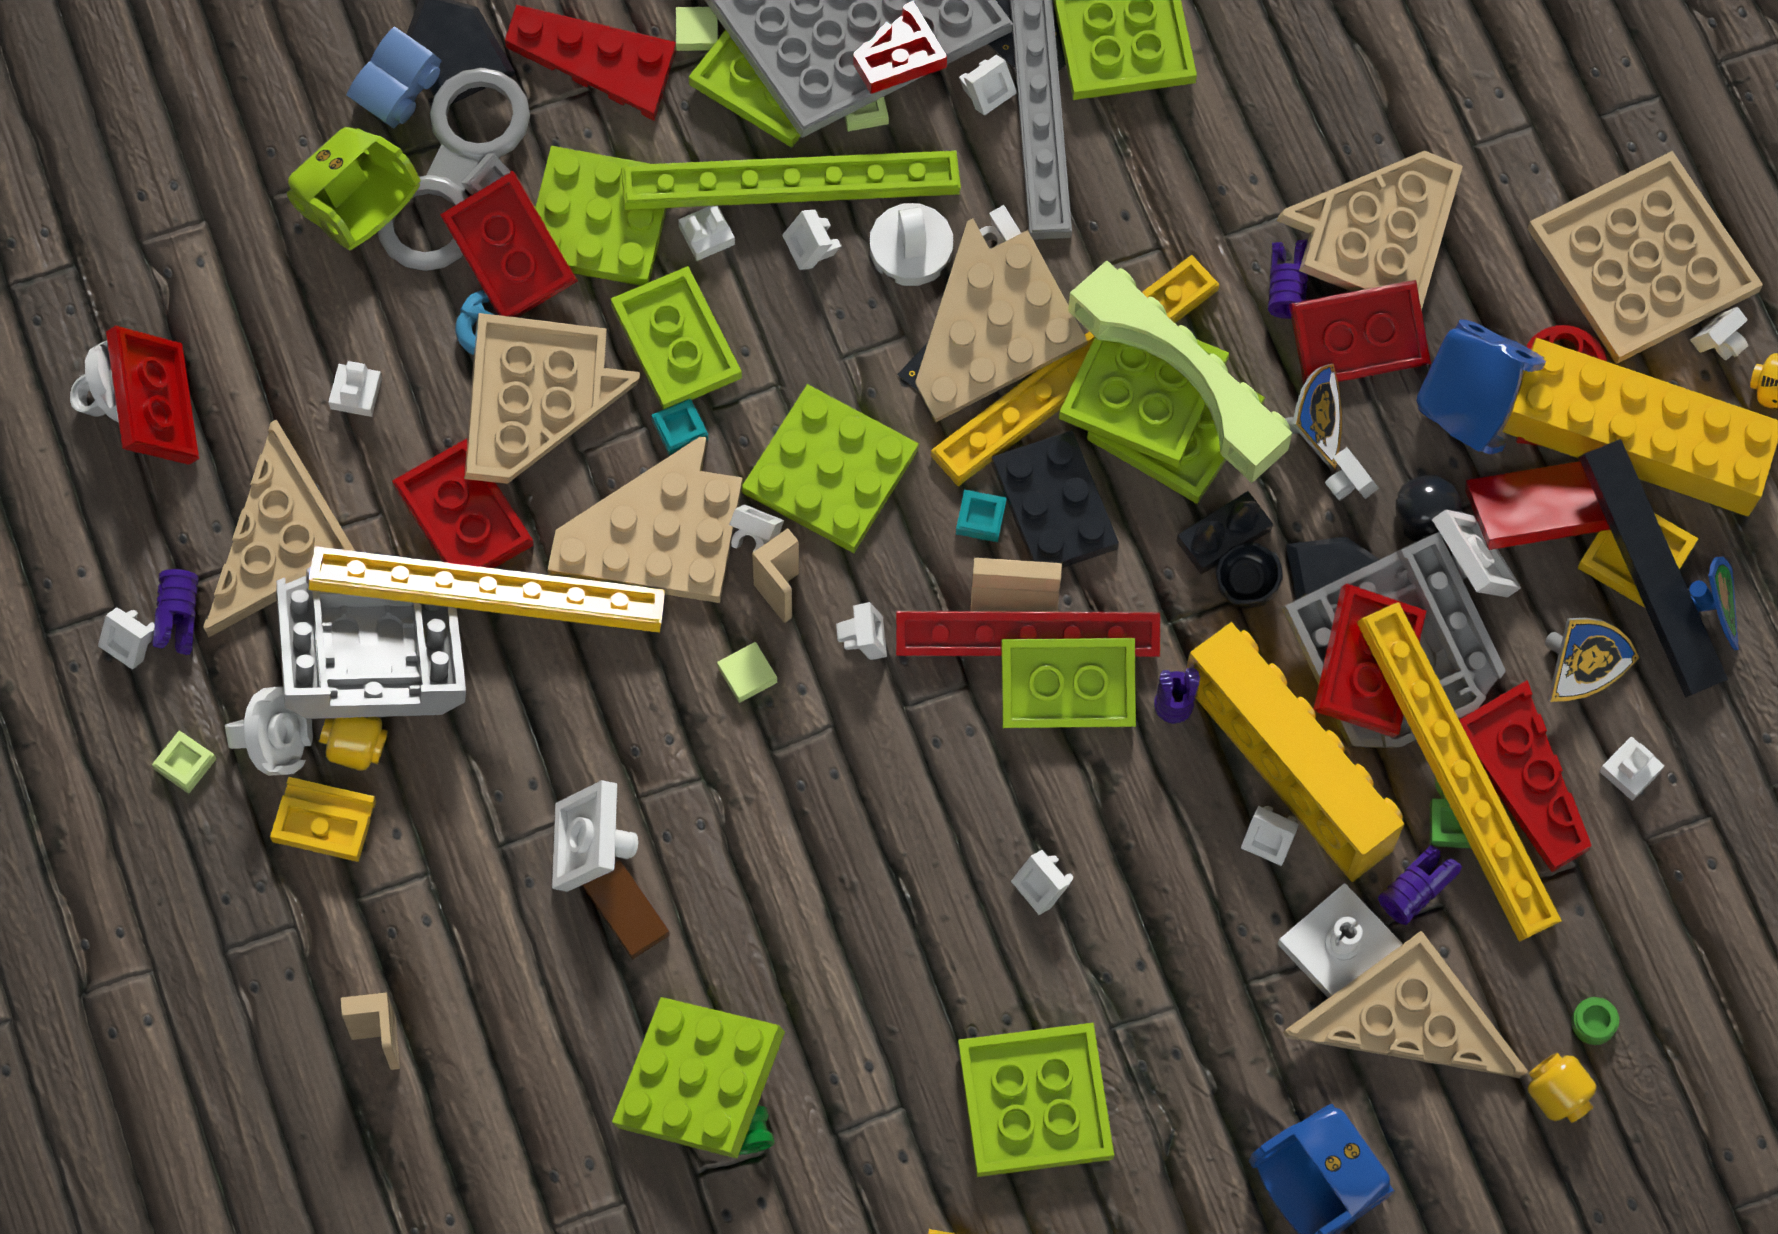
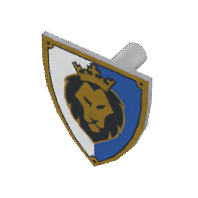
(1320, 414)
(1588, 658)

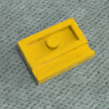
(323, 819)

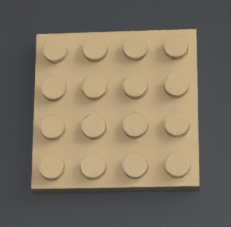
(1644, 257)

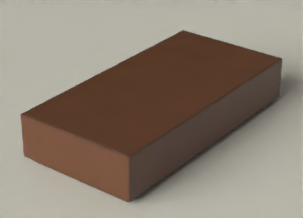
(626, 910)

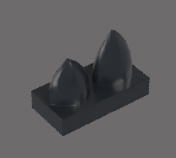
(1229, 526)

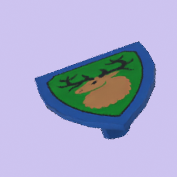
(1720, 599)

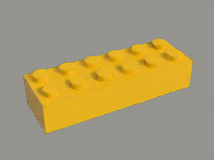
(1667, 430)
(1295, 752)

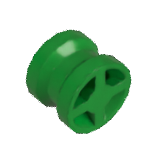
(758, 1136)

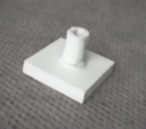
(1471, 555)
(588, 837)
(1338, 941)

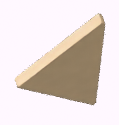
(273, 534)
(1413, 1011)

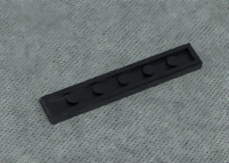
(1653, 568)

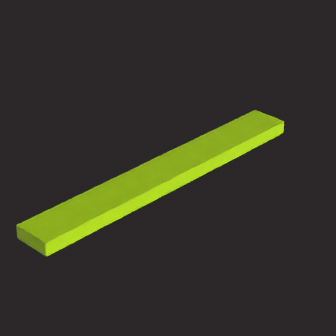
(790, 180)

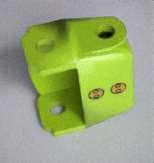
(353, 186)

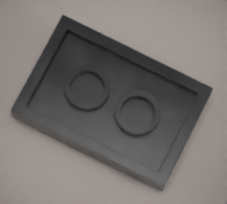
(1055, 501)

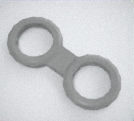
(457, 159)

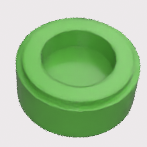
(1595, 1021)

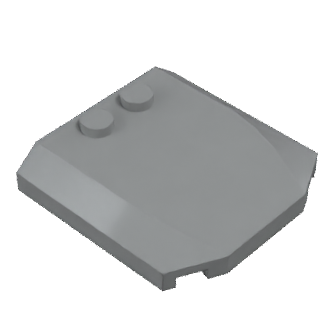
(1450, 634)
(366, 655)

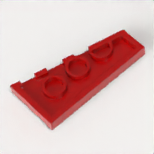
(1527, 774)

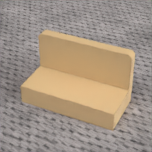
(773, 568)
(1015, 585)
(373, 1017)

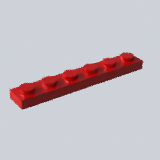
(981, 631)

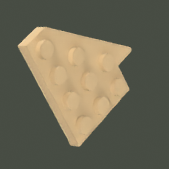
(1379, 225)
(994, 323)
(534, 391)
(656, 530)

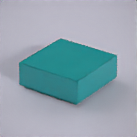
(679, 426)
(981, 515)

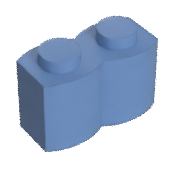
(395, 78)

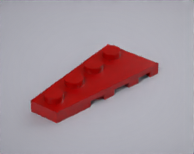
(611, 59)

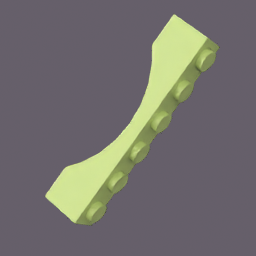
(1120, 312)

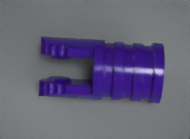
(1287, 282)
(176, 606)
(1185, 687)
(1415, 887)

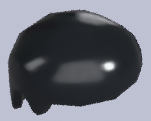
(1422, 501)
(1249, 575)

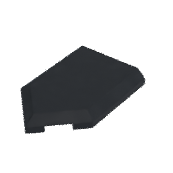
(458, 38)
(1323, 562)

